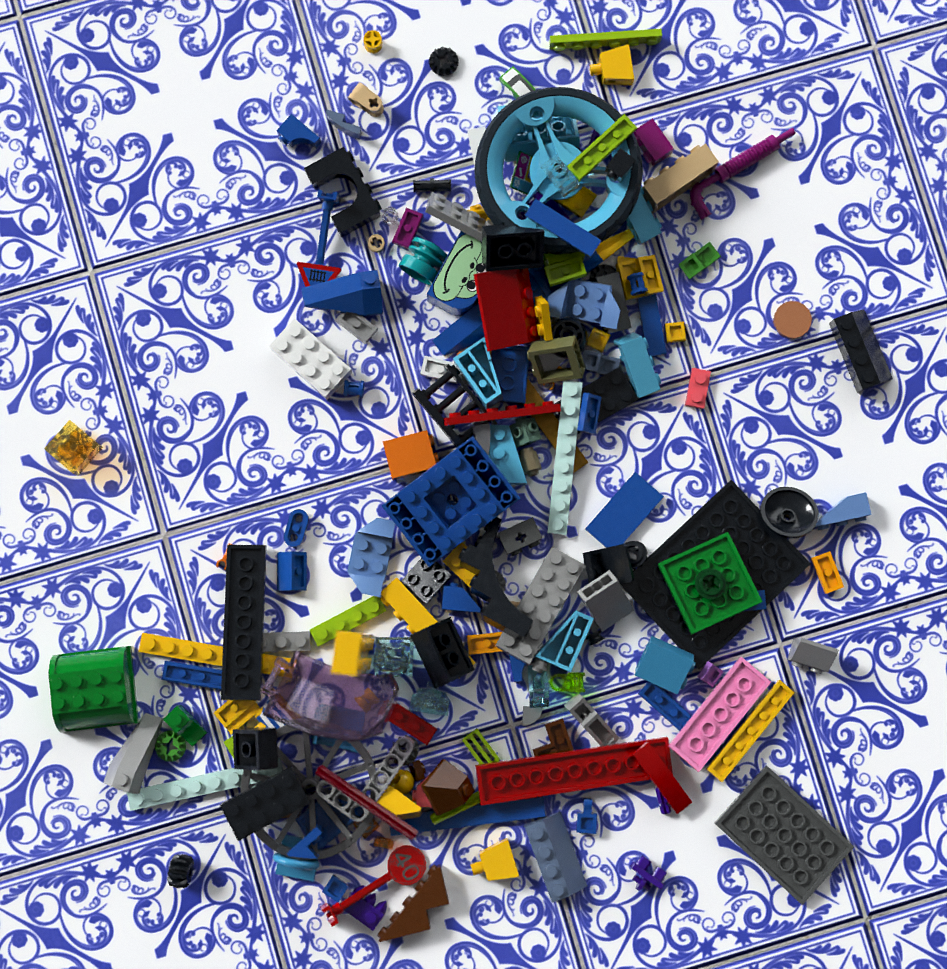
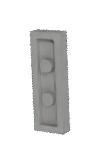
(287, 641)

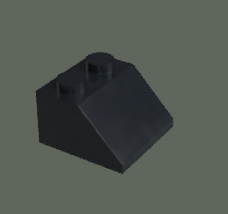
(255, 748)

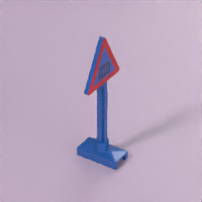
(318, 272)

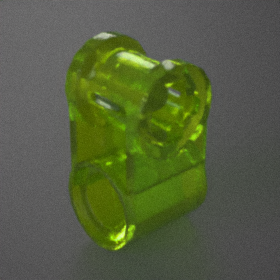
(570, 682)

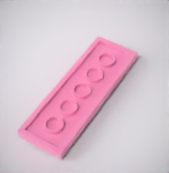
(719, 714)

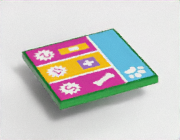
(521, 174)

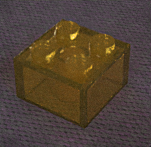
(73, 447)

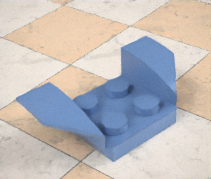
(585, 302)
(371, 556)

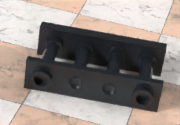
(436, 410)

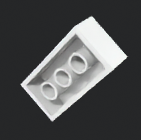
(310, 359)

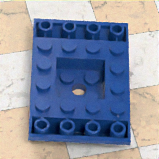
(423, 506)

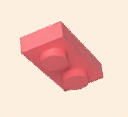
(697, 388)

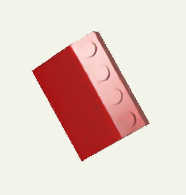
(506, 308)

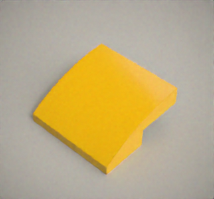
(651, 277)

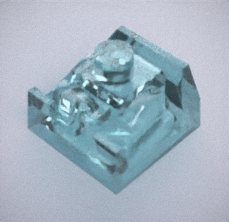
(394, 655)
(430, 701)

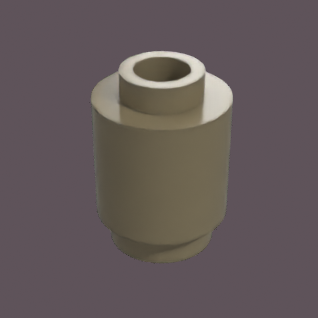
(529, 461)

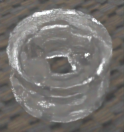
(385, 213)

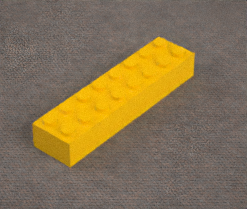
(351, 653)

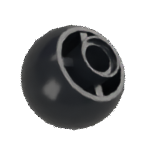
(574, 327)

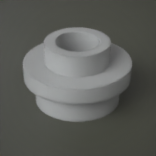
(539, 665)

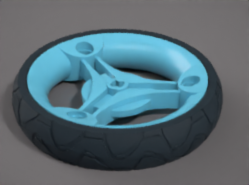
(517, 117)

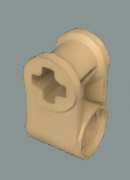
(365, 98)

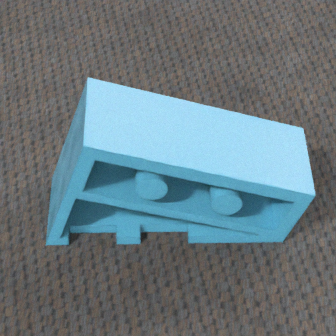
(642, 222)
(638, 364)

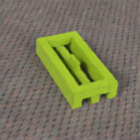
(471, 736)

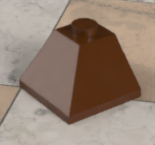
(447, 788)

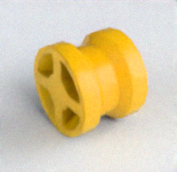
(372, 37)

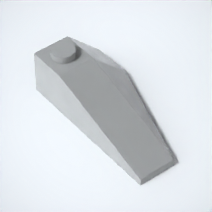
(132, 760)

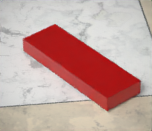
(412, 724)

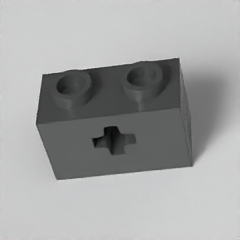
(526, 528)

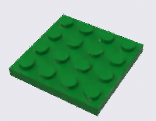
(717, 554)

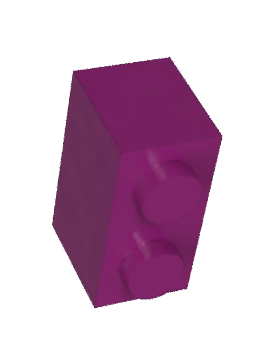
(653, 142)

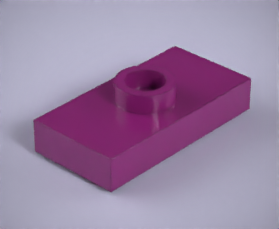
(407, 228)

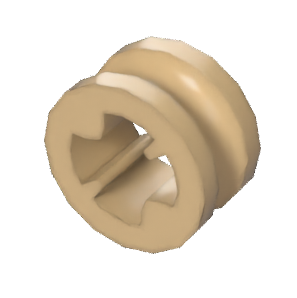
(378, 238)

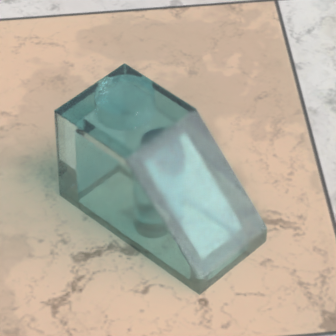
(537, 688)

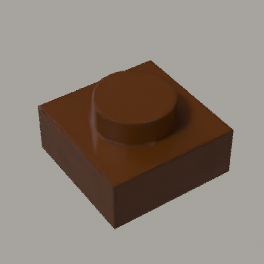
(417, 769)

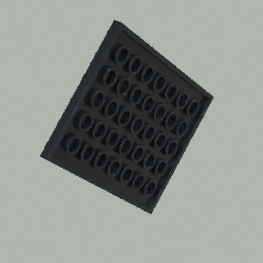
(767, 557)

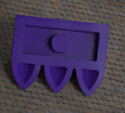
(365, 910)

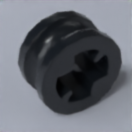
(595, 638)

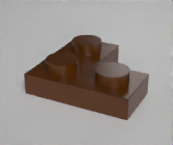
(558, 739)

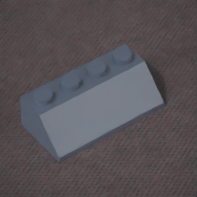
(555, 856)

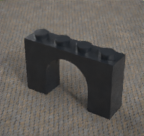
(340, 165)

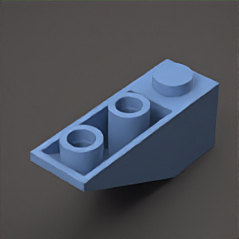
(848, 508)

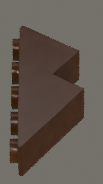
(414, 914)

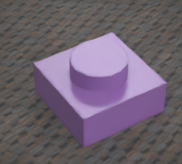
(710, 674)

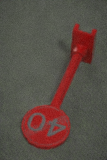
(404, 866)

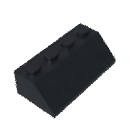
(860, 350)

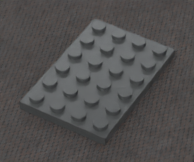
(784, 835)

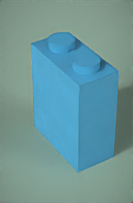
(665, 665)

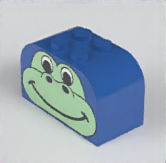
(455, 284)

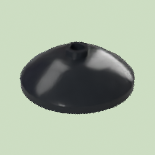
(790, 504)

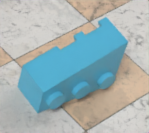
(479, 372)
(505, 455)
(566, 642)

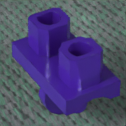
(655, 878)

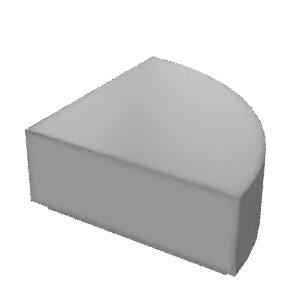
(530, 715)

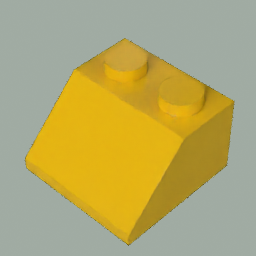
(399, 804)

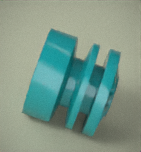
(425, 258)

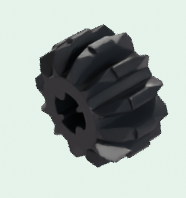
(180, 871)

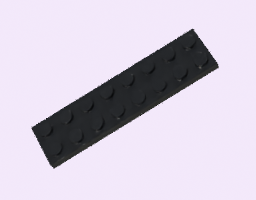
(243, 622)

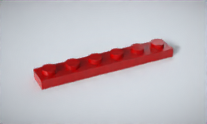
(509, 412)

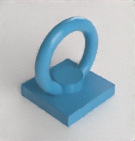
(295, 867)

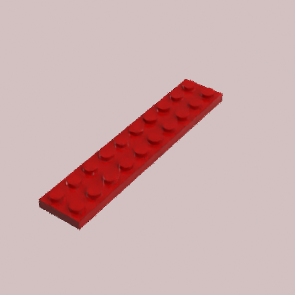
(565, 771)

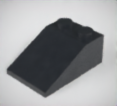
(512, 247)

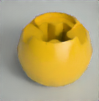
(403, 781)

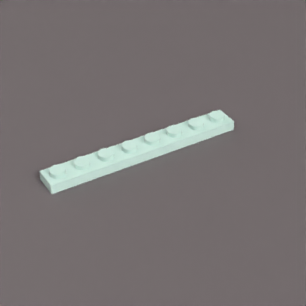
(565, 457)
(193, 787)

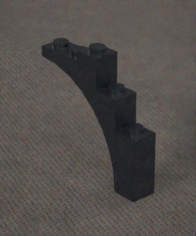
(499, 610)

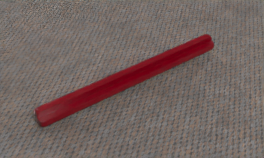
(366, 802)

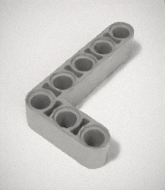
(373, 784)

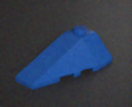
(352, 293)
(461, 333)

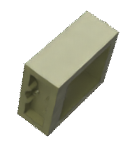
(574, 355)

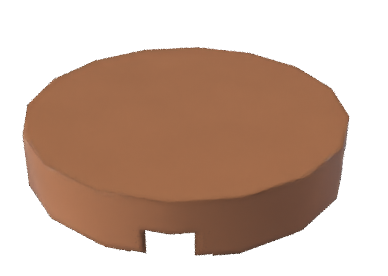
(792, 319)

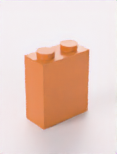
(410, 454)

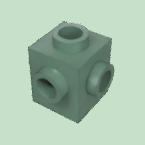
(525, 431)

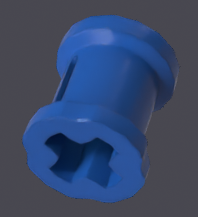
(637, 277)
(353, 388)

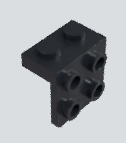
(610, 558)

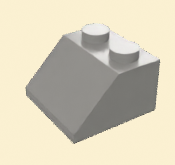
(812, 654)

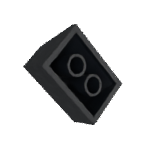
(442, 652)

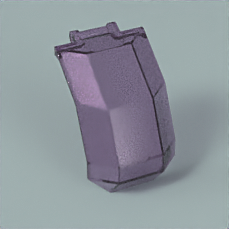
(329, 702)

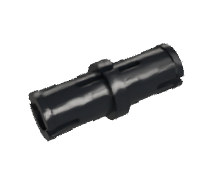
(431, 185)

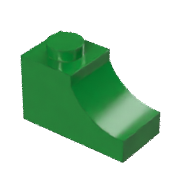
(185, 725)

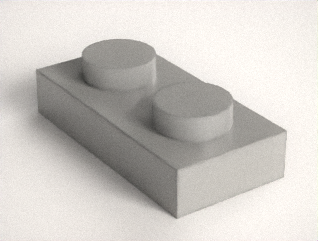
(357, 326)

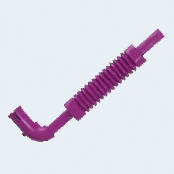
(735, 166)

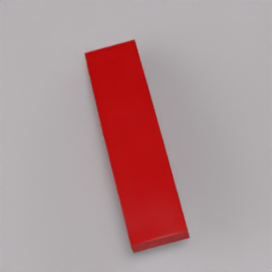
(662, 777)

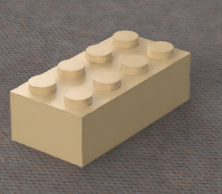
(679, 177)

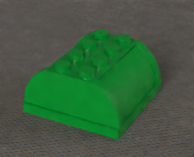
(93, 689)

